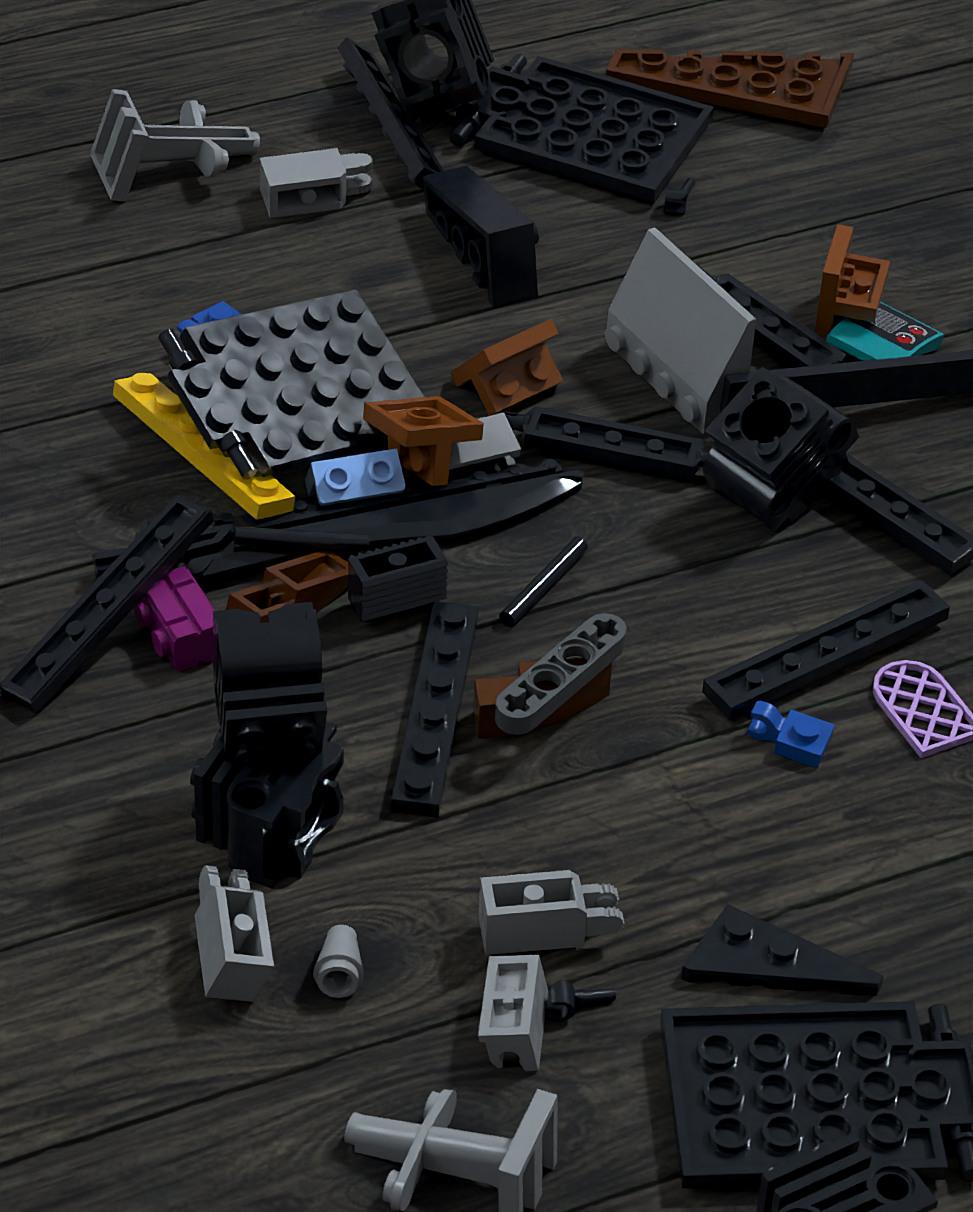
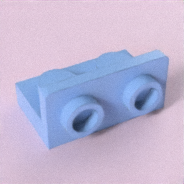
(355, 477)

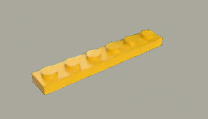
(169, 419)

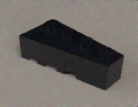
(485, 233)

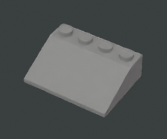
(679, 329)

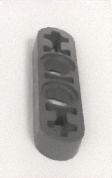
(555, 669)

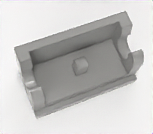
(497, 442)
(514, 1009)

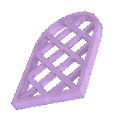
(941, 685)

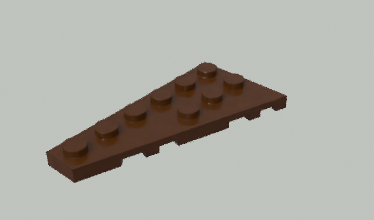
(742, 80)

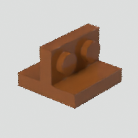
(849, 284)
(512, 369)
(423, 432)

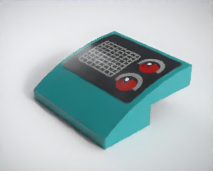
(888, 337)

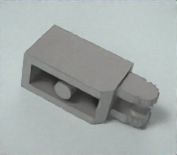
(312, 181)
(544, 911)
(232, 936)

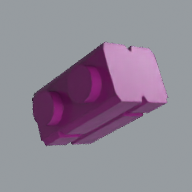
(178, 619)

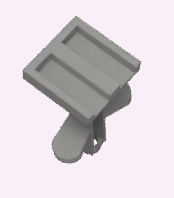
(126, 142)
(502, 1162)

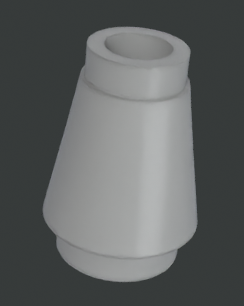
(339, 963)

